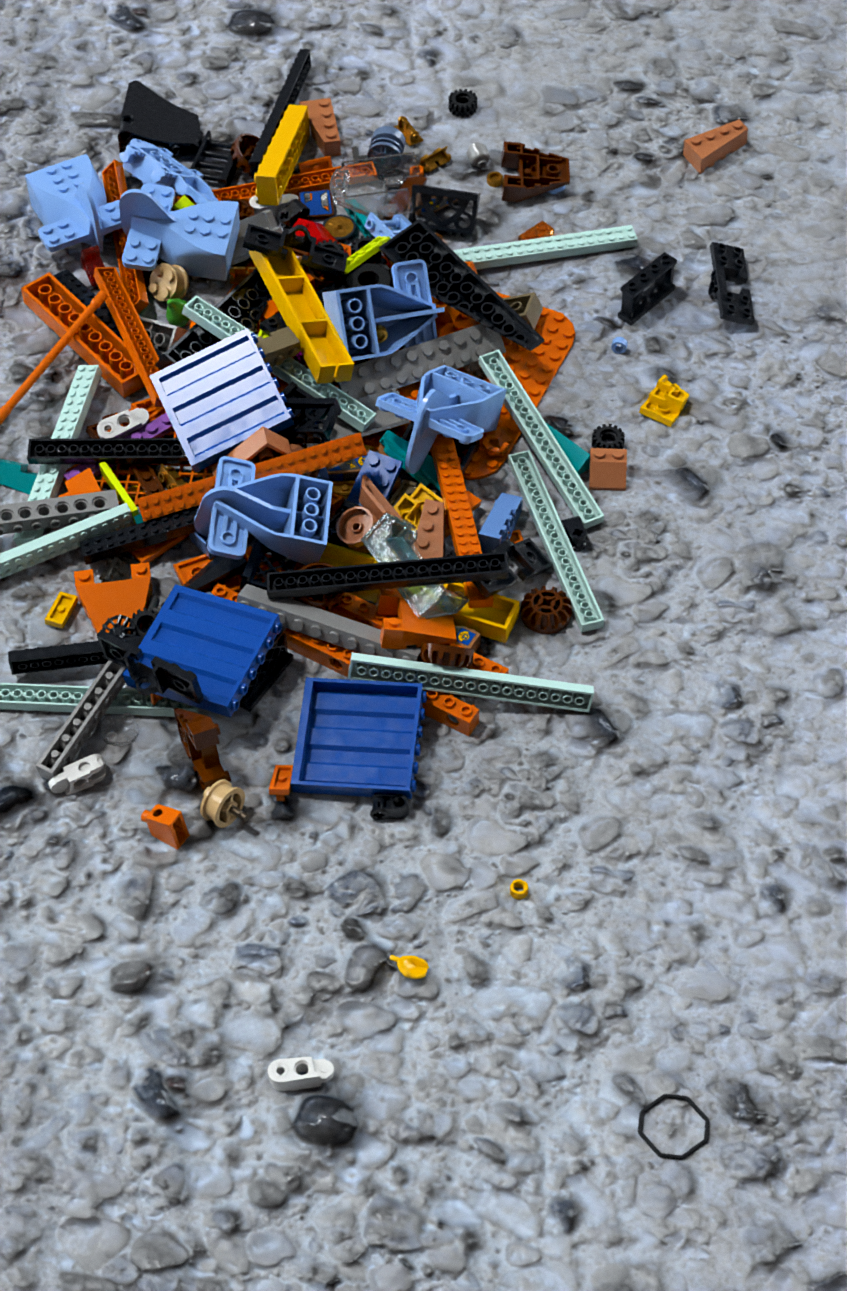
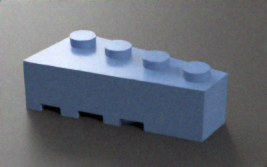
(500, 521)

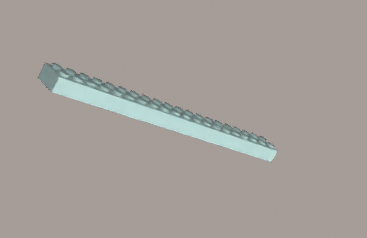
(549, 247)
(290, 370)
(67, 427)
(542, 440)
(63, 540)
(556, 541)
(473, 682)
(66, 698)

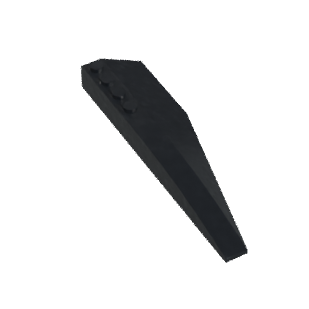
(458, 284)
(242, 304)

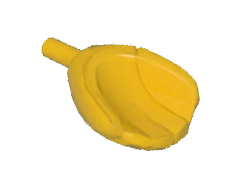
(411, 966)

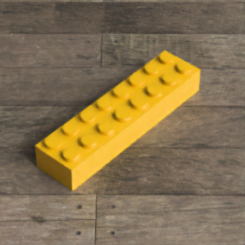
(282, 155)

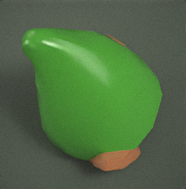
(174, 312)

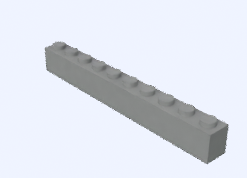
(325, 625)

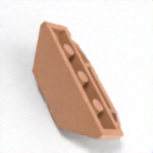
(373, 499)

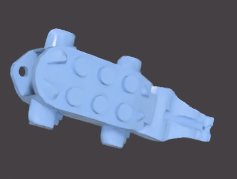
(159, 167)

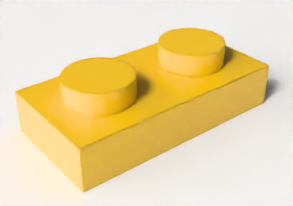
(61, 610)

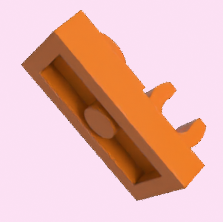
(315, 164)
(281, 781)

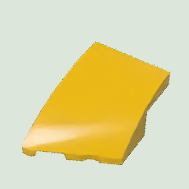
(665, 402)
(411, 506)

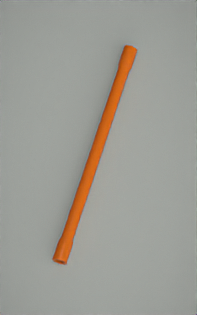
(95, 303)

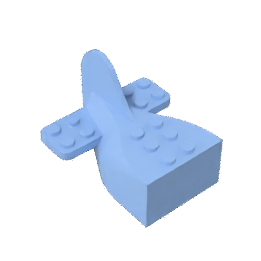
(72, 204)
(194, 237)
(402, 310)
(445, 405)
(280, 510)

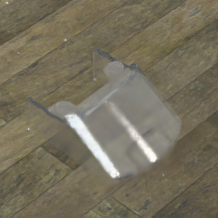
(365, 183)

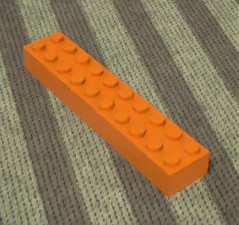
(94, 340)

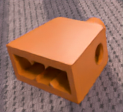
(81, 484)
(166, 825)

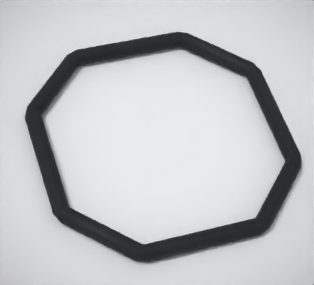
(651, 1145)

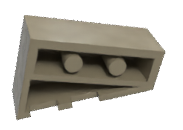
(279, 346)

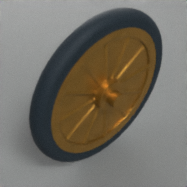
(340, 227)

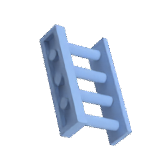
(380, 227)

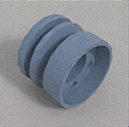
(386, 141)

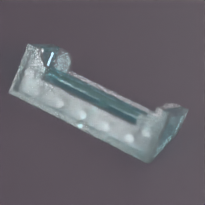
(393, 541)

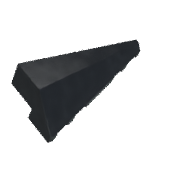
(215, 572)

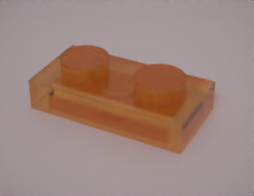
(538, 231)

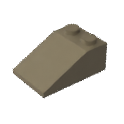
(527, 307)

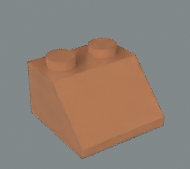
(607, 469)

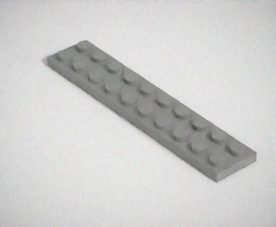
(411, 363)

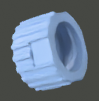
(619, 349)

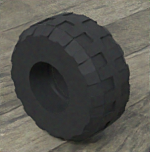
(368, 275)

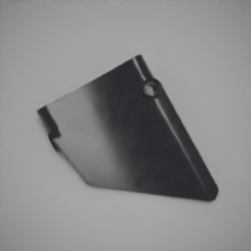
(158, 122)

